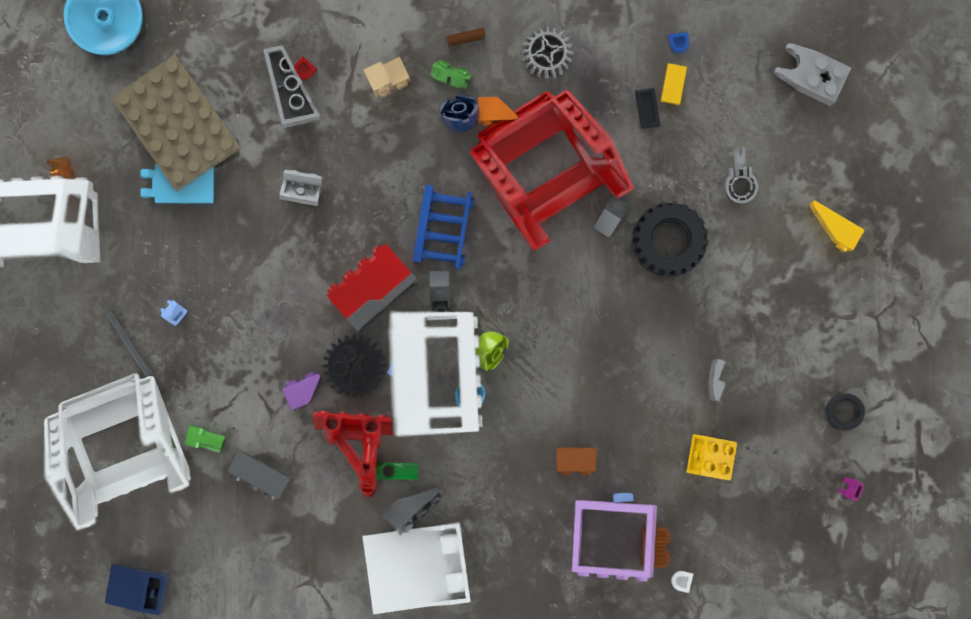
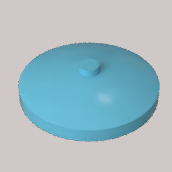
(103, 25)

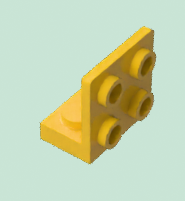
(711, 457)

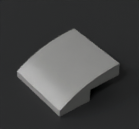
(716, 386)

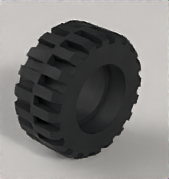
(670, 213)

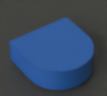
(678, 42)

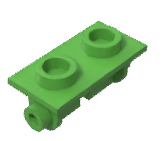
(444, 70)

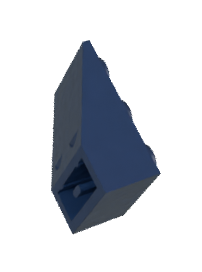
(137, 589)

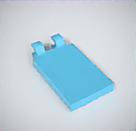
(197, 192)

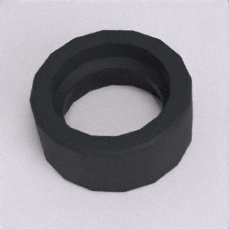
(859, 408)

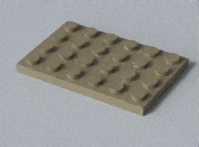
(175, 123)

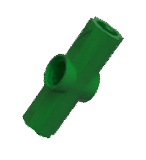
(402, 471)

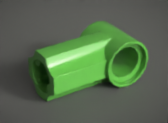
(199, 437)

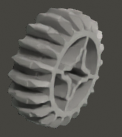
(539, 54)

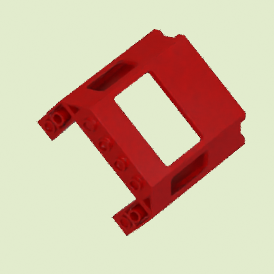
(535, 123)

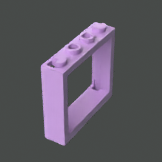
(602, 572)

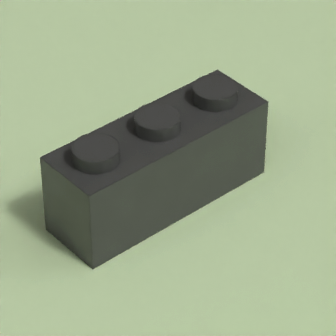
(258, 475)

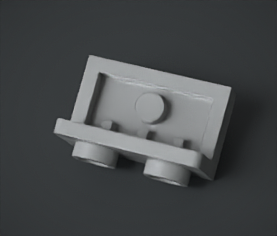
(301, 187)

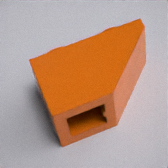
(492, 110)

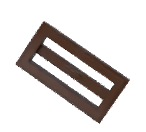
(465, 37)

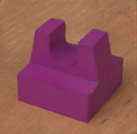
(854, 490)

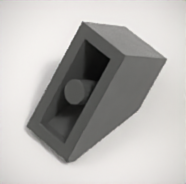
(611, 215)

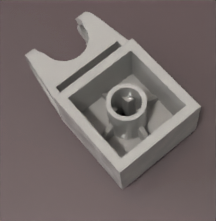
(808, 72)

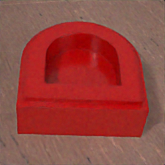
(304, 69)

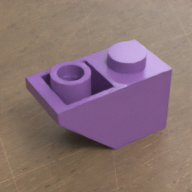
(302, 392)

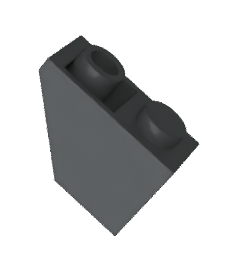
(440, 291)

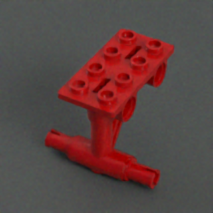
(360, 427)

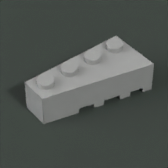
(290, 96)

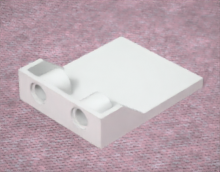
(416, 568)

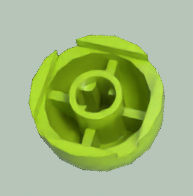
(490, 349)

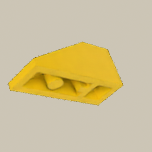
(838, 228)

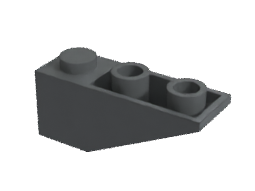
(407, 510)

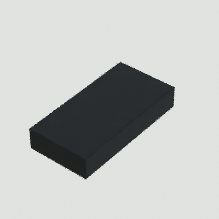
(647, 108)

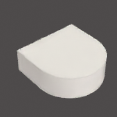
(682, 581)

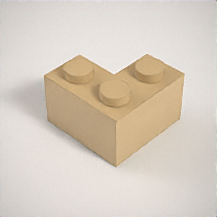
(387, 77)

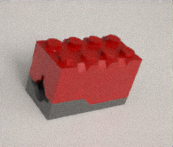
(371, 287)

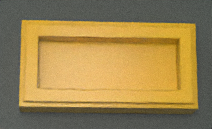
(673, 84)

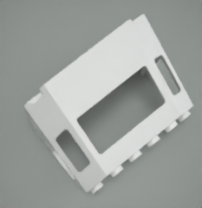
(56, 238)
(410, 372)
(96, 412)

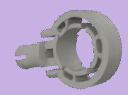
(740, 163)

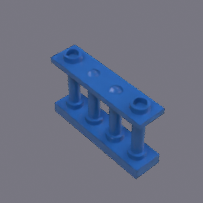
(424, 234)

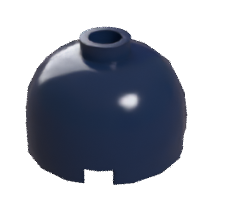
(460, 113)

